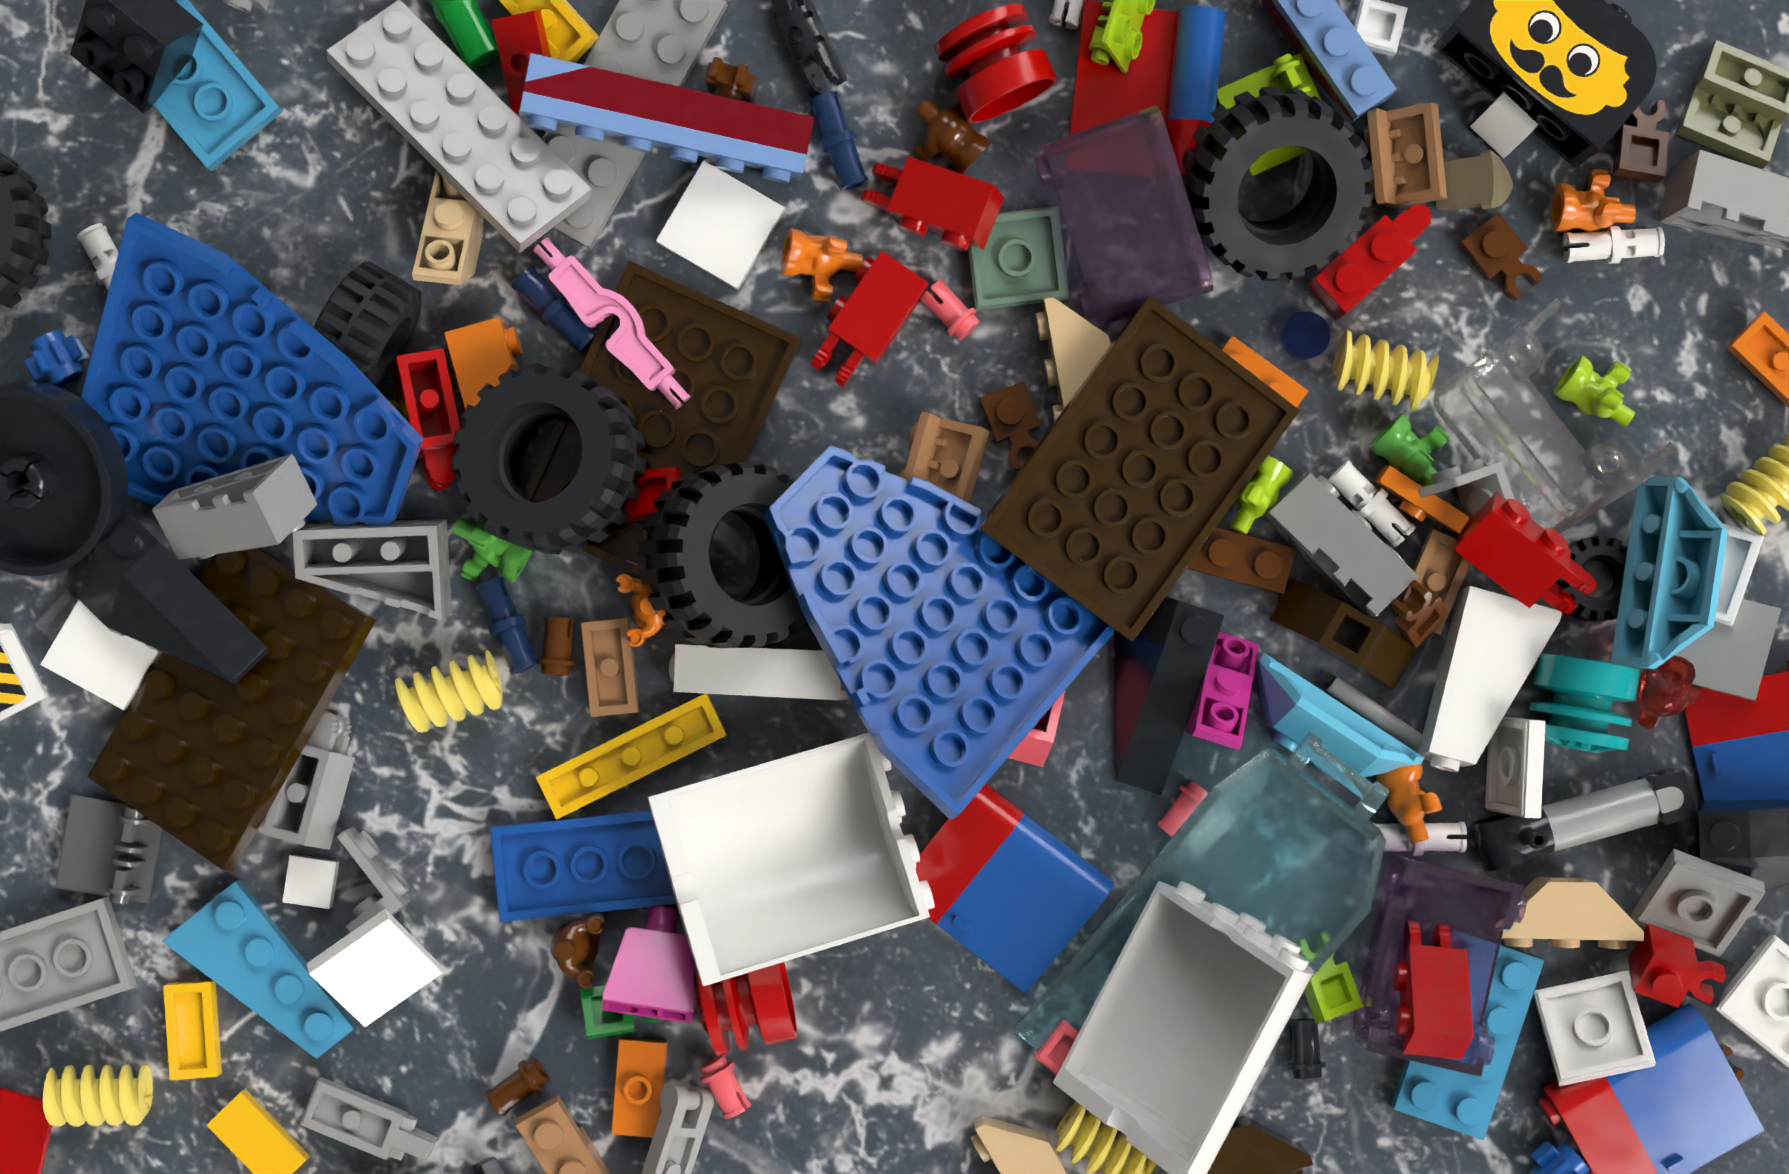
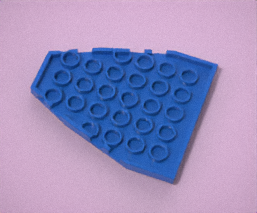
(221, 375)
(927, 621)

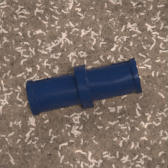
(838, 140)
(554, 309)
(507, 625)

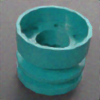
(1584, 701)

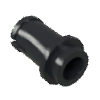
(1305, 1049)

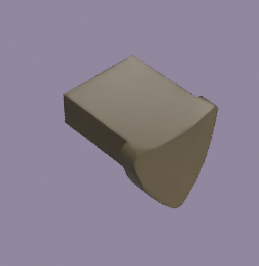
(1475, 182)

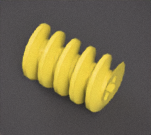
(1383, 370)
(1761, 490)
(451, 694)
(97, 1099)
(1099, 1144)

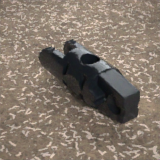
(807, 44)

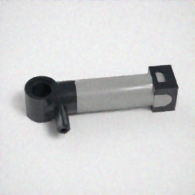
(1651, 800)

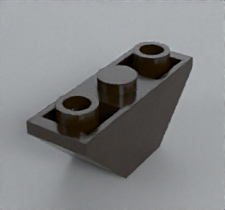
(1343, 632)
(1258, 1150)

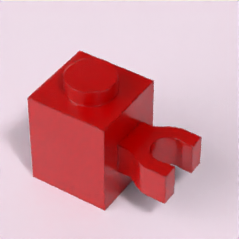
(1668, 967)

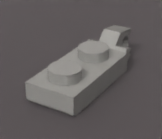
(365, 1122)

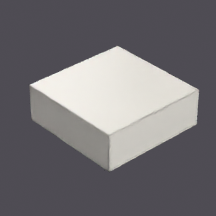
(1380, 25)
(1504, 125)
(311, 881)

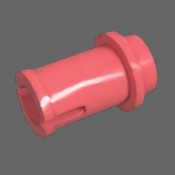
(951, 312)
(1182, 807)
(724, 1086)

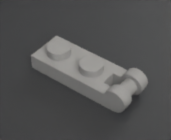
(675, 1140)

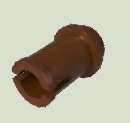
(557, 646)
(518, 1086)

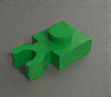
(605, 1023)

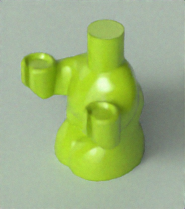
(1595, 393)
(1260, 493)

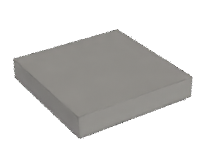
(1735, 656)
(1698, 901)

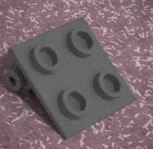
(108, 851)

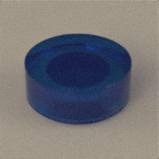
(1305, 335)

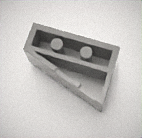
(1728, 200)
(236, 510)
(392, 563)

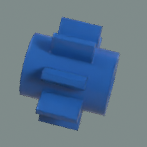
(56, 359)
(1557, 1161)

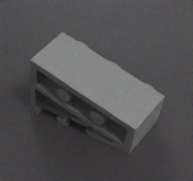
(1340, 545)

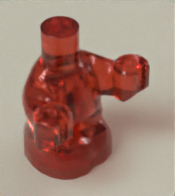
(1666, 690)

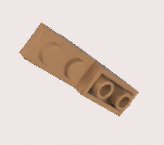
(559, 1141)

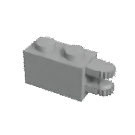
(315, 788)

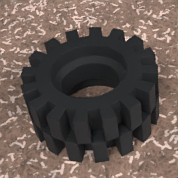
(1614, 556)

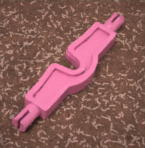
(629, 340)

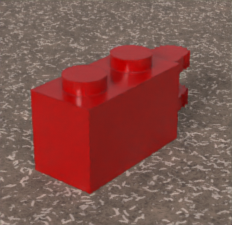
(938, 202)
(1369, 260)
(872, 314)
(430, 408)
(1522, 554)
(1433, 995)

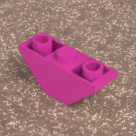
(1225, 693)

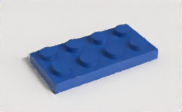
(579, 866)

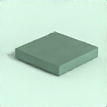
(1020, 261)

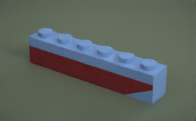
(1333, 54)
(665, 117)

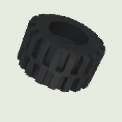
(371, 318)

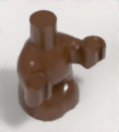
(949, 135)
(576, 946)

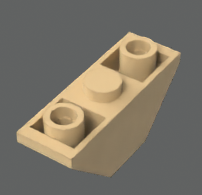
(448, 237)
(1073, 348)
(1571, 912)
(1016, 1148)

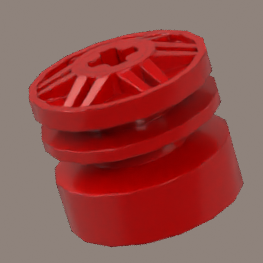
(991, 54)
(746, 1001)

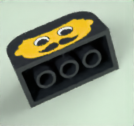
(1562, 61)

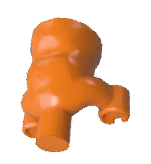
(1588, 209)
(817, 257)
(644, 615)
(1408, 801)

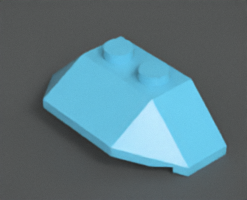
(1668, 574)
(1297, 707)

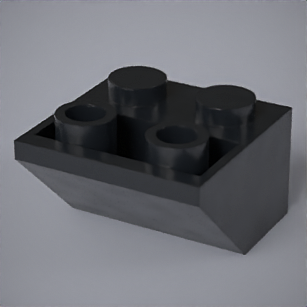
(136, 45)

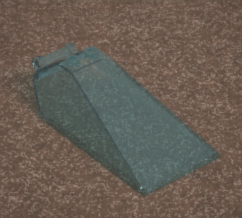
(1259, 846)

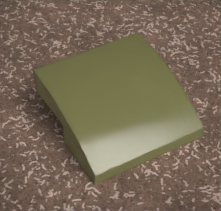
(1737, 105)

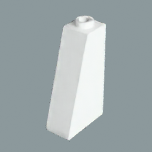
(1481, 670)
(755, 672)

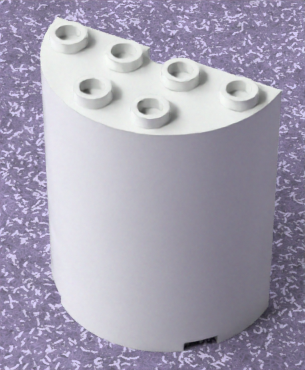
(789, 858)
(1184, 1027)

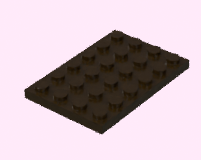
(719, 358)
(1139, 468)
(216, 753)

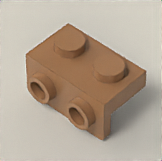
(1406, 155)
(946, 454)

